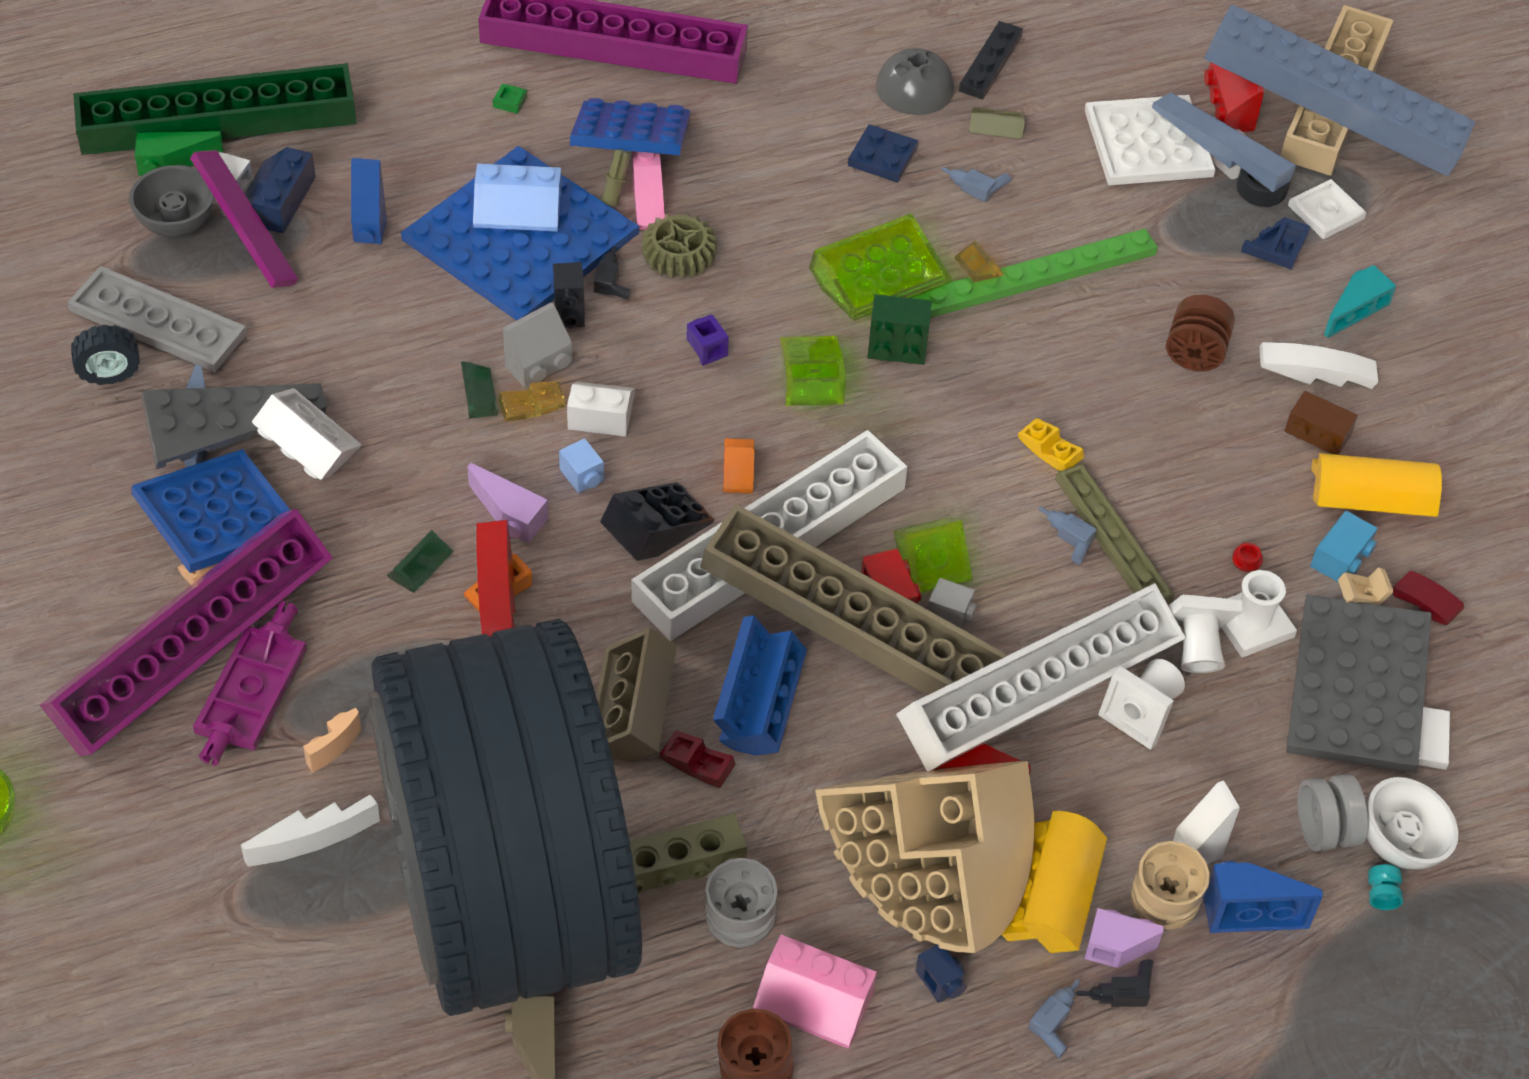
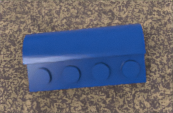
(759, 688)

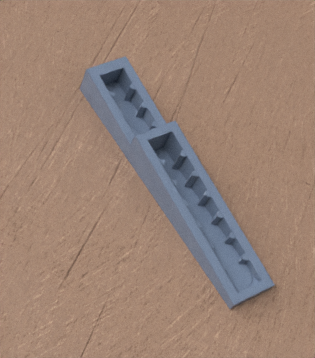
(1225, 142)

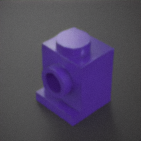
(707, 339)

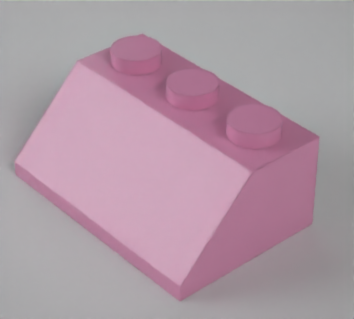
(815, 990)

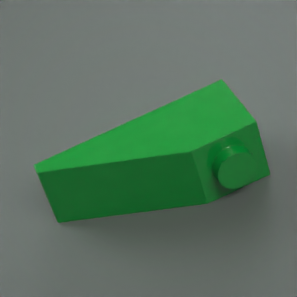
(173, 148)

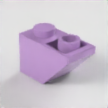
(1120, 938)

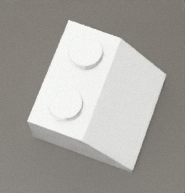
(600, 408)

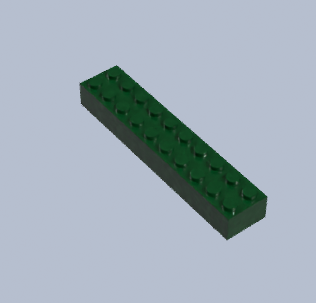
(227, 104)

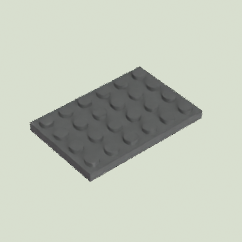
(1360, 683)

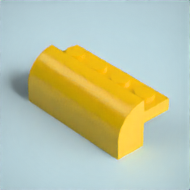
(1377, 484)
(1059, 883)

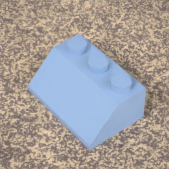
(517, 197)

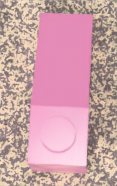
(647, 187)

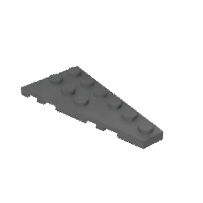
(209, 418)

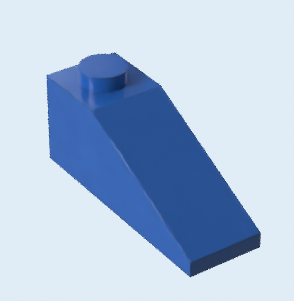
(367, 201)

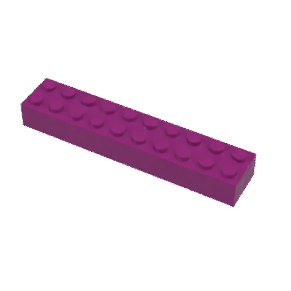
(618, 36)
(185, 633)

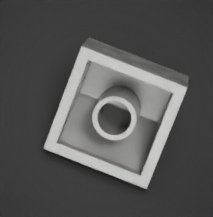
(537, 345)

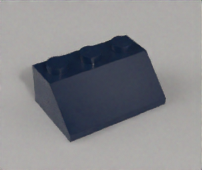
(281, 187)

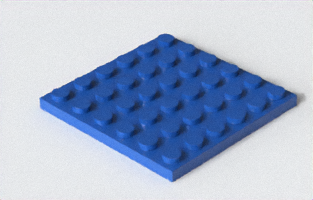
(517, 265)

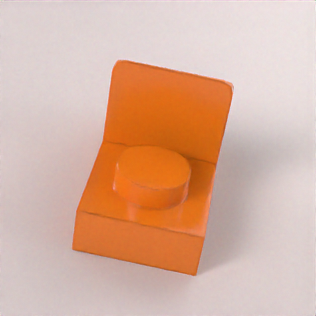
(738, 465)

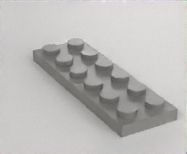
(158, 318)

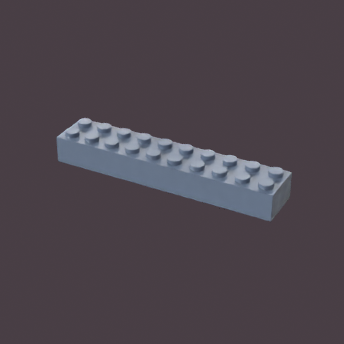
(1340, 90)

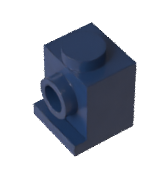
(941, 973)

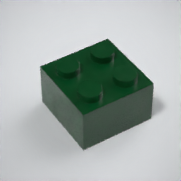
(899, 329)

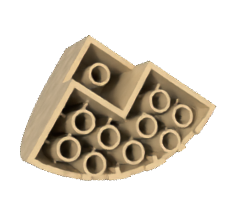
(938, 848)

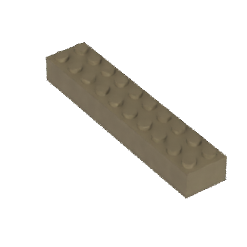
(843, 604)

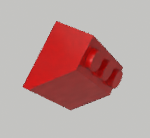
(1234, 98)

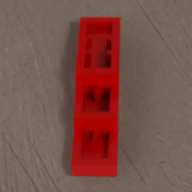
(495, 576)

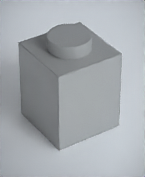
(952, 602)

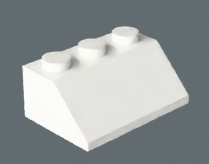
(305, 433)

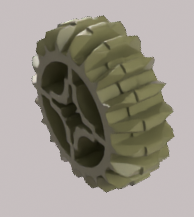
(679, 245)

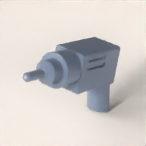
(977, 183)
(1072, 531)
(1052, 1016)

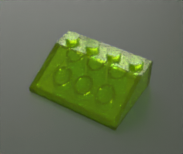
(880, 261)

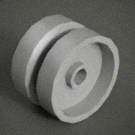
(1332, 812)

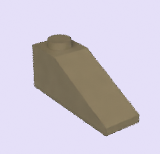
(534, 1034)

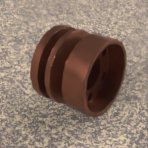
(1200, 333)
(755, 1038)

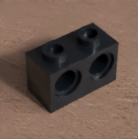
(569, 293)

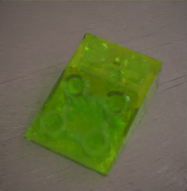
(812, 370)

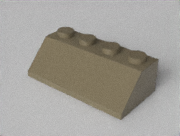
(635, 693)

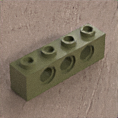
(688, 842)

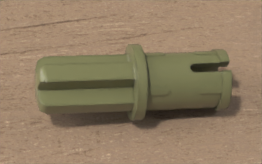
(616, 177)

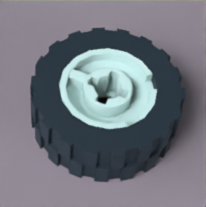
(105, 354)

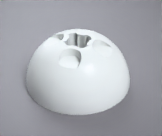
(1410, 824)

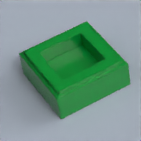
(509, 98)

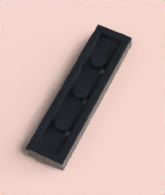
(990, 60)

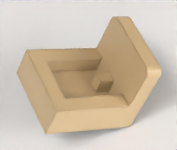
(1364, 589)

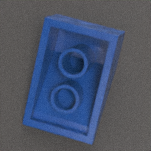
(1257, 899)

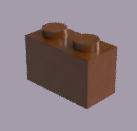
(1321, 423)

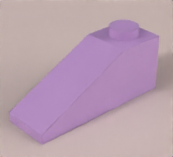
(510, 502)

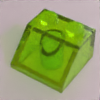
(935, 552)

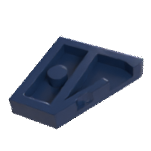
(1279, 243)

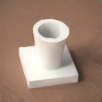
(1262, 618)
(1201, 621)
(1144, 702)

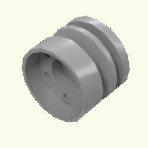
(746, 886)

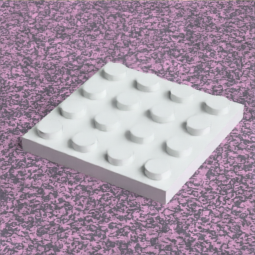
(1142, 144)

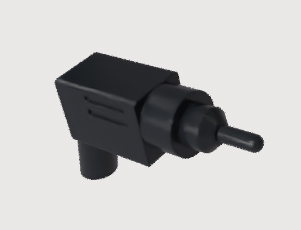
(607, 277)
(1124, 990)

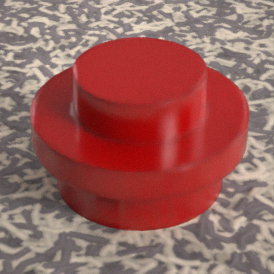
(1247, 557)

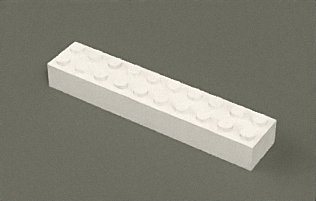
(809, 506)
(1039, 677)

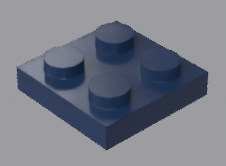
(883, 153)

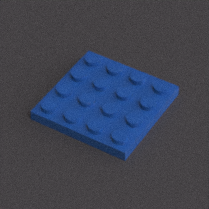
(630, 127)
(209, 507)

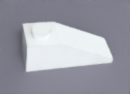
(1210, 823)

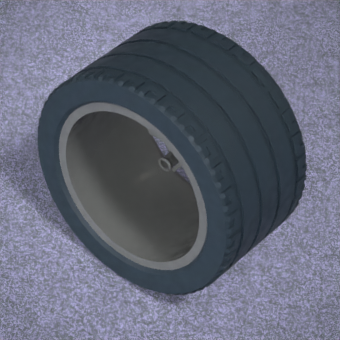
(506, 816)

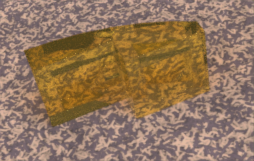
(537, 401)

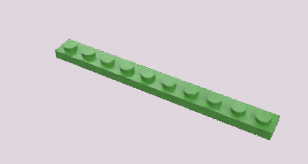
(1042, 272)

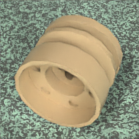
(1165, 871)

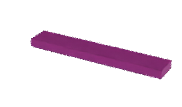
(244, 219)

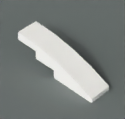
(1312, 362)
(301, 836)

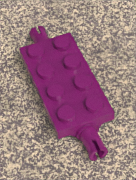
(250, 686)

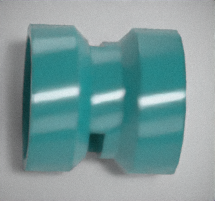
(1385, 887)

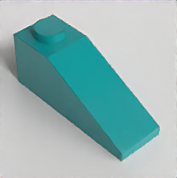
(1364, 295)

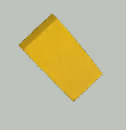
(1046, 443)

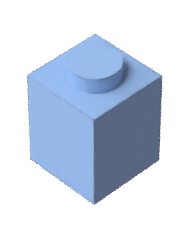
(581, 465)

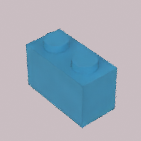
(1344, 547)

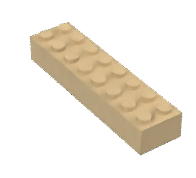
(1313, 139)

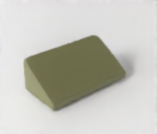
(997, 122)

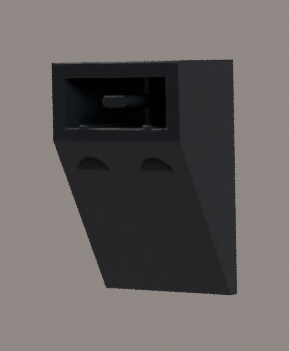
(654, 519)

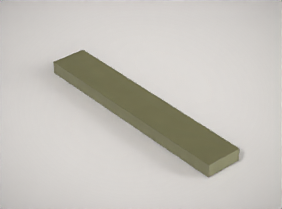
(1111, 531)

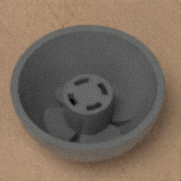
(915, 82)
(171, 200)

